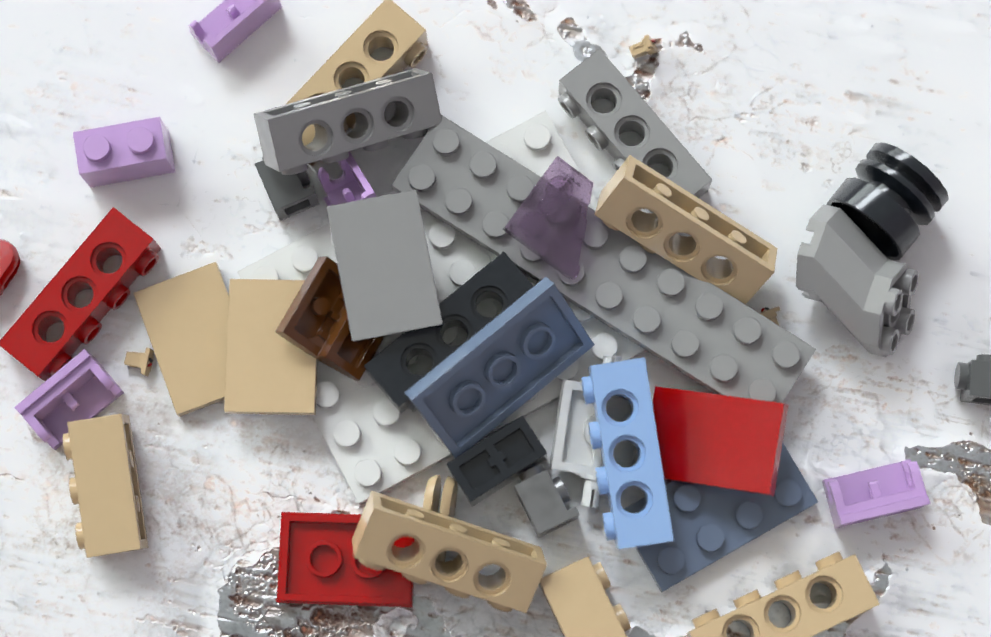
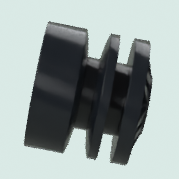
(891, 198)

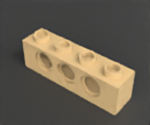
(385, 27)
(677, 211)
(389, 519)
(843, 577)

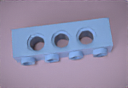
(653, 521)

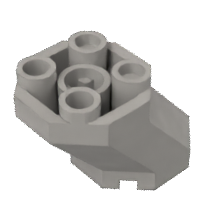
(856, 281)

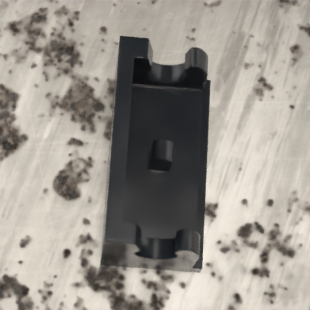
(497, 460)

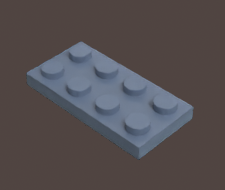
(500, 368)
(717, 521)

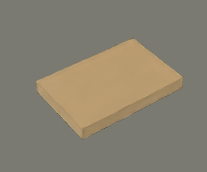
(189, 335)
(262, 367)

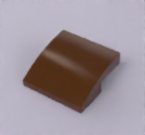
(320, 323)

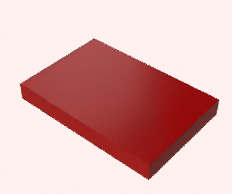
(719, 439)
(321, 568)

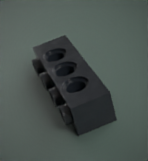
(389, 368)

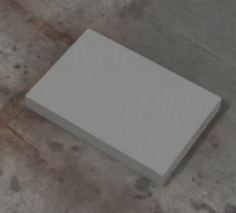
(384, 265)

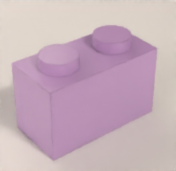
(124, 152)

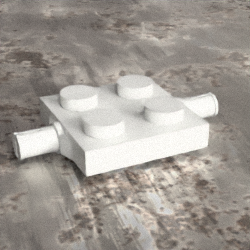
(572, 441)

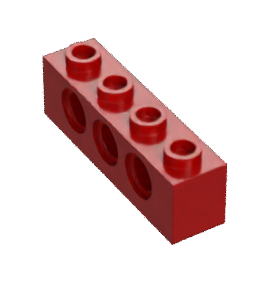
(82, 271)

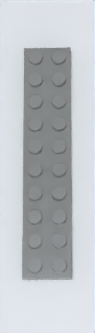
(618, 281)

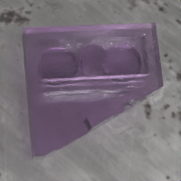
(554, 217)

